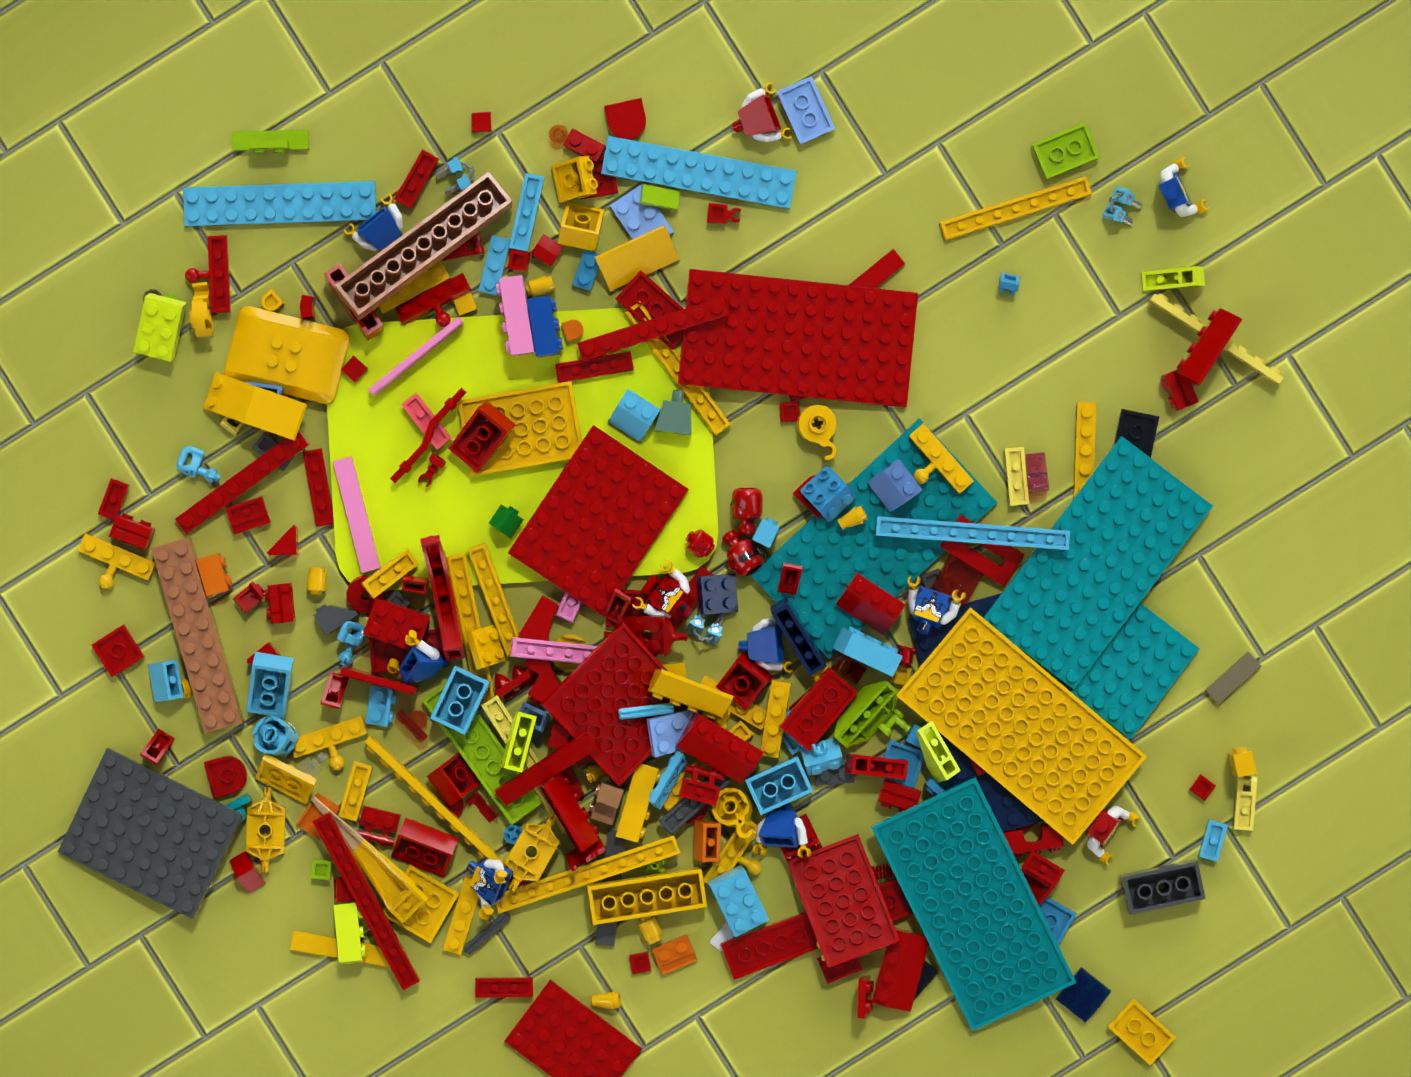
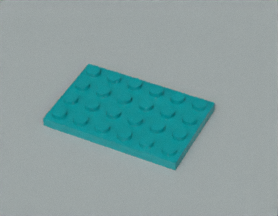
(1135, 671)

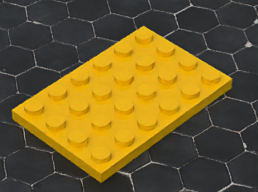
(544, 429)

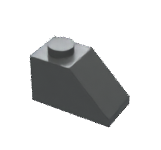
(333, 617)

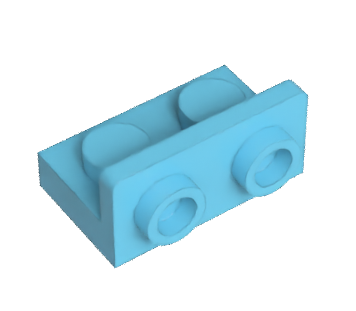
(380, 706)

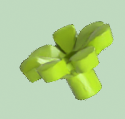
(656, 869)

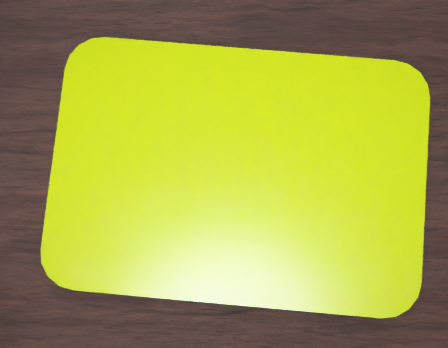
(460, 506)

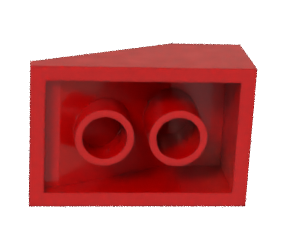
(481, 436)

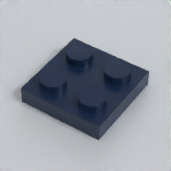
(717, 594)

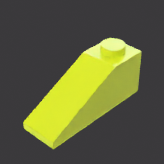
(1173, 278)
(936, 753)

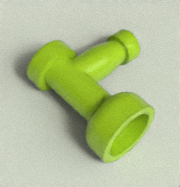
(895, 718)

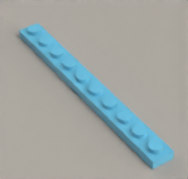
(973, 533)

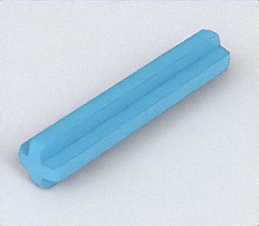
(644, 711)

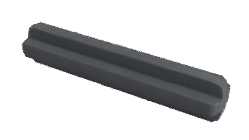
(486, 933)

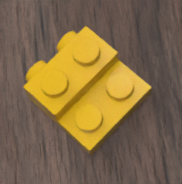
(574, 179)

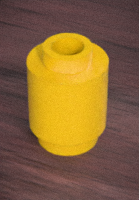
(540, 287)
(316, 580)
(650, 929)

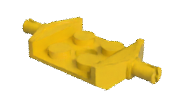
(271, 814)
(532, 836)

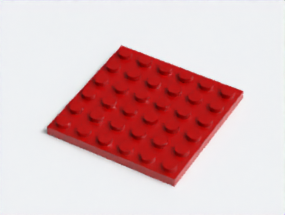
(590, 698)

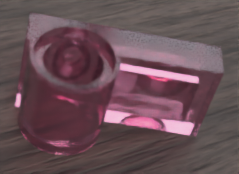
(1037, 472)

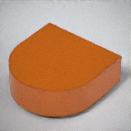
(573, 329)

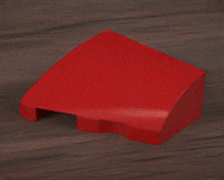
(577, 858)

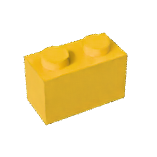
(1242, 762)

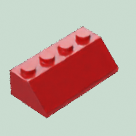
(1208, 346)
(719, 748)
(569, 812)
(901, 971)

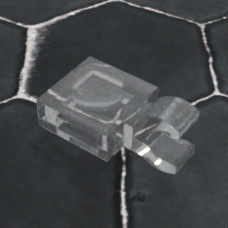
(310, 765)

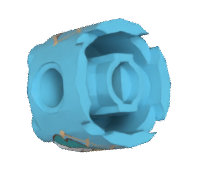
(275, 736)

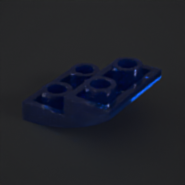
(1084, 996)

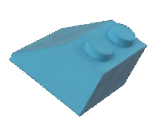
(634, 415)

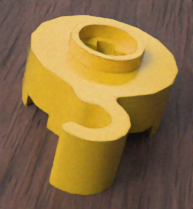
(200, 315)
(824, 433)
(739, 816)

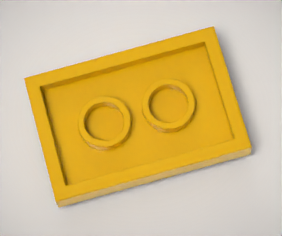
(286, 778)
(1141, 1031)

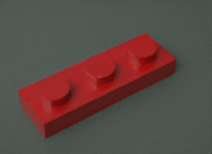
(416, 179)
(503, 987)

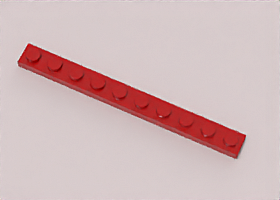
(366, 900)

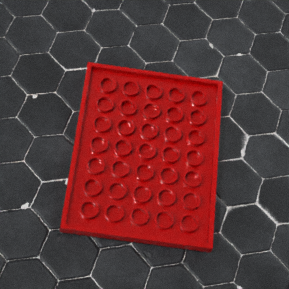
(598, 520)

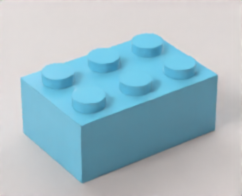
(868, 650)
(270, 684)
(460, 699)
(778, 785)
(738, 901)

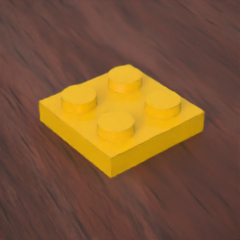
(485, 646)

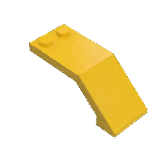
(255, 406)

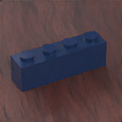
(798, 636)

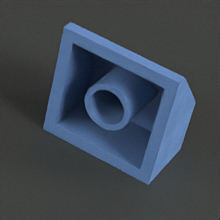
(894, 485)

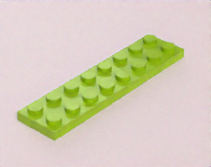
(484, 756)

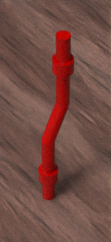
(450, 404)

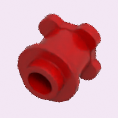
(907, 654)

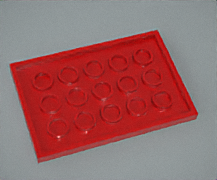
(843, 901)
(570, 1038)

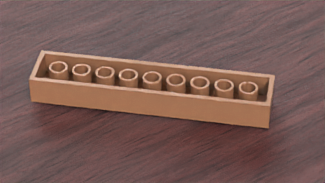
(423, 246)
(197, 635)

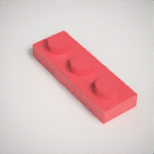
(422, 416)

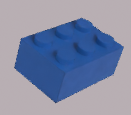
(544, 326)

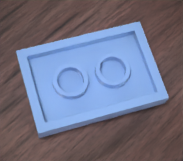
(805, 110)
(637, 217)
(666, 730)

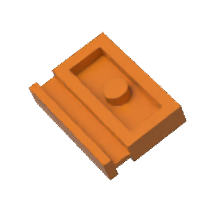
(312, 813)
(674, 954)

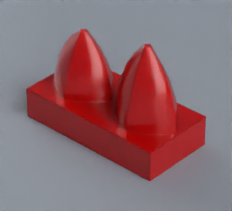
(506, 689)

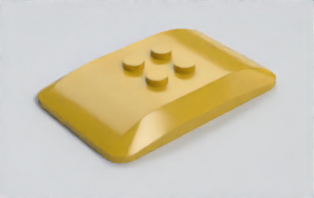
(287, 353)

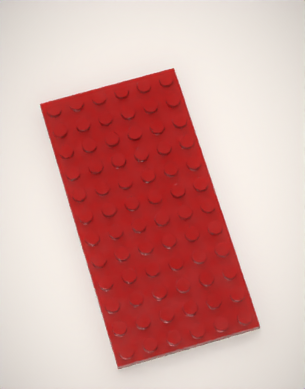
(801, 339)

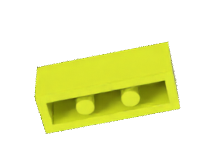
(518, 741)
(349, 933)

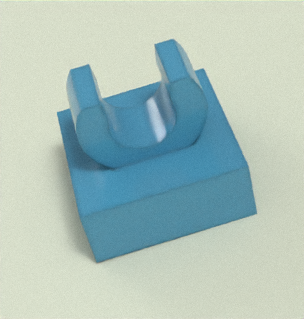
(1009, 282)

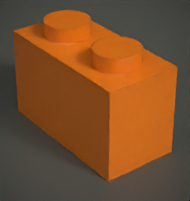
(214, 574)
(707, 841)

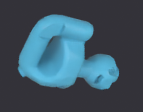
(194, 467)
(352, 639)

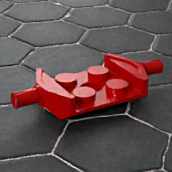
(661, 629)

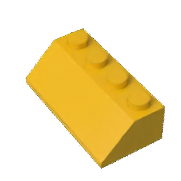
(689, 693)

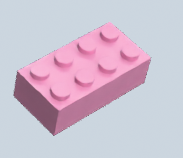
(516, 315)

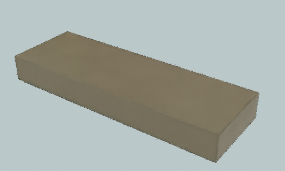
(1233, 677)

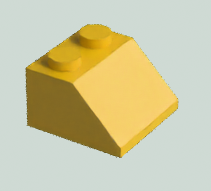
(581, 226)

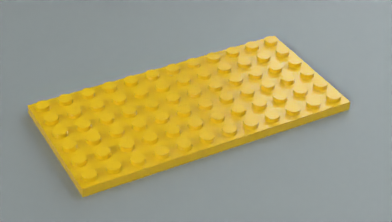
(1021, 725)

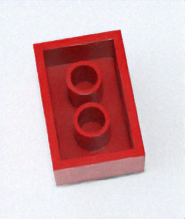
(393, 621)

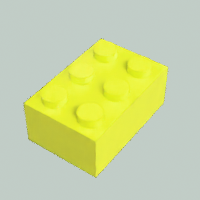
(159, 327)

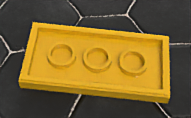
(642, 253)

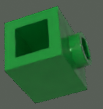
(506, 520)

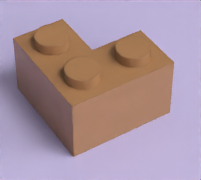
(607, 802)

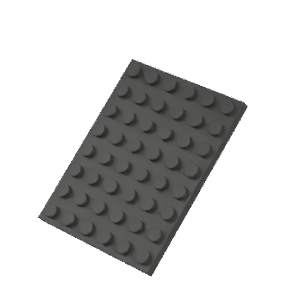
(150, 833)

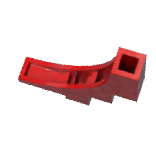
(444, 597)
(538, 628)

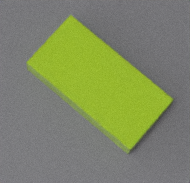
(659, 197)

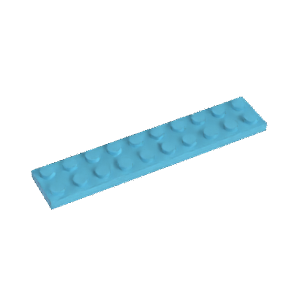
(698, 172)
(279, 203)

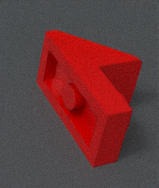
(334, 690)

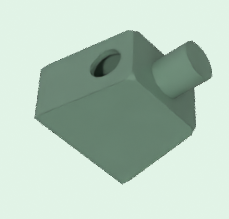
(675, 415)

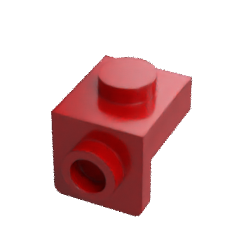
(249, 597)

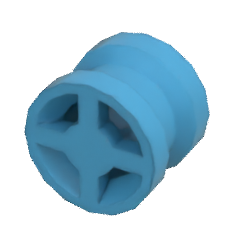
(512, 837)

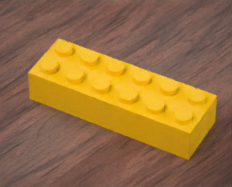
(646, 895)

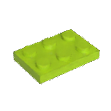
(1065, 150)

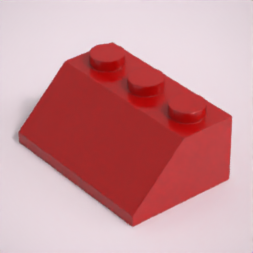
(870, 604)
(424, 847)

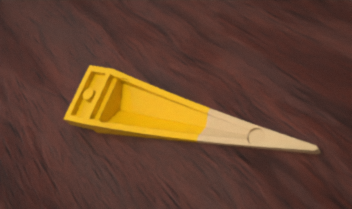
(392, 884)

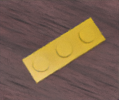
(389, 573)
(355, 791)

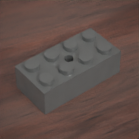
(1181, 883)

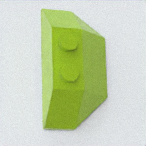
(865, 713)

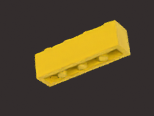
(636, 803)

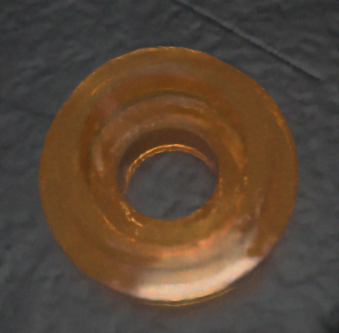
(554, 129)

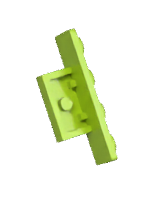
(270, 140)

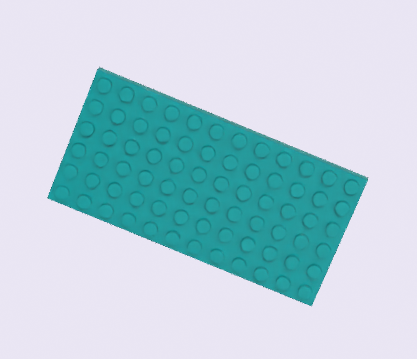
(1122, 539)
(835, 554)
(973, 904)

